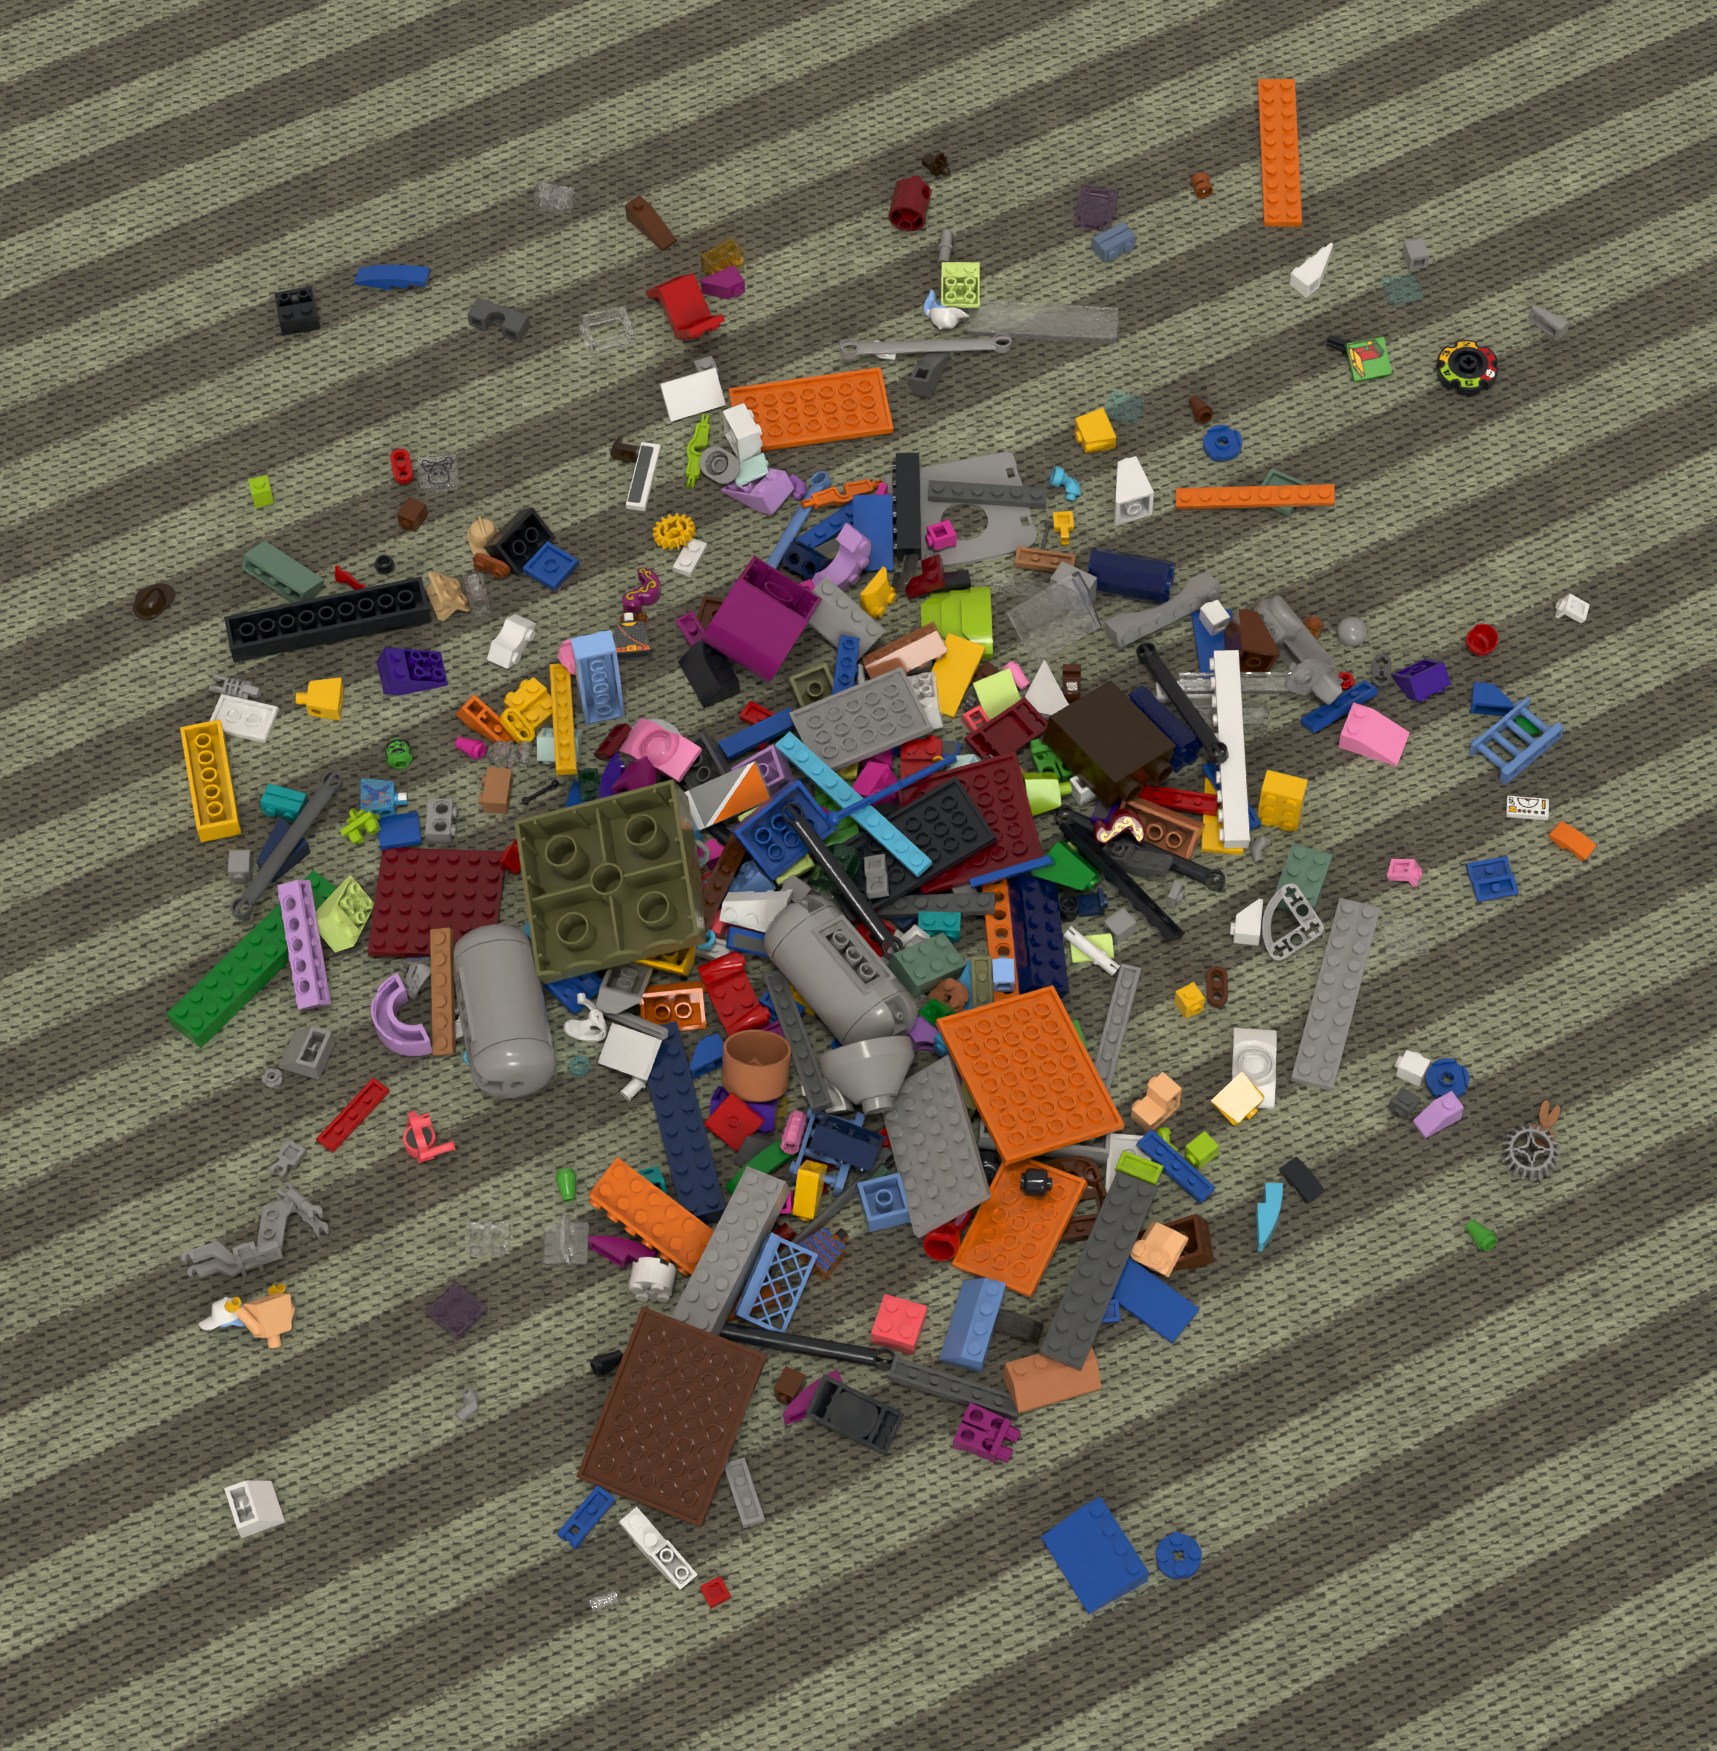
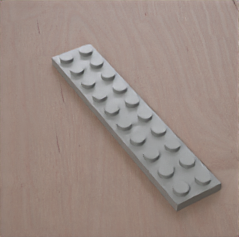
(1335, 994)

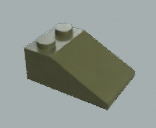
(811, 685)

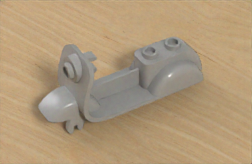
(1300, 652)

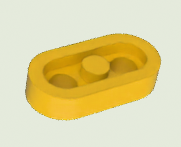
(517, 725)

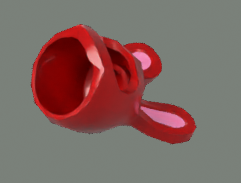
(945, 1240)

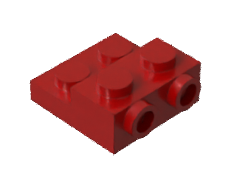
(919, 754)

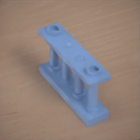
(1521, 758)
(835, 1181)

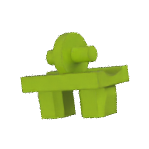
(358, 822)

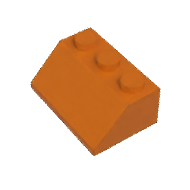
(675, 1002)

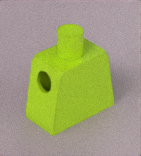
(1044, 791)

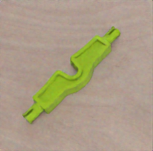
(699, 442)

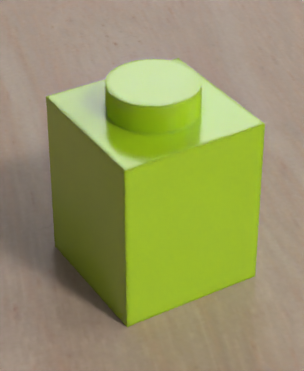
(261, 491)
(1201, 1150)

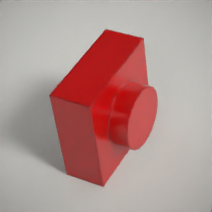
(715, 1592)

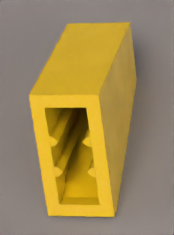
(809, 1190)

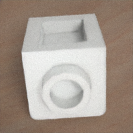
(1572, 607)

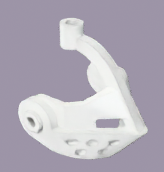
(582, 1029)

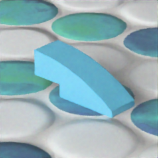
(1268, 1213)

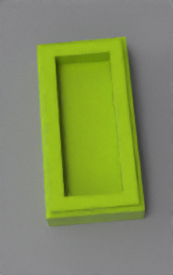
(1139, 1168)

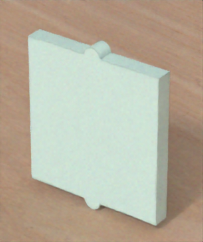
(752, 469)

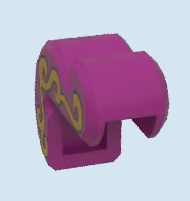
(643, 595)

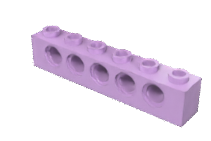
(304, 944)

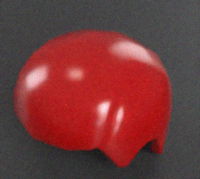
(1482, 639)

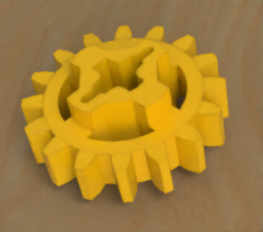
(674, 531)

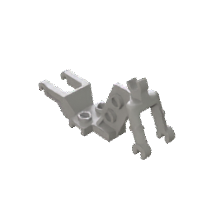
(270, 1239)

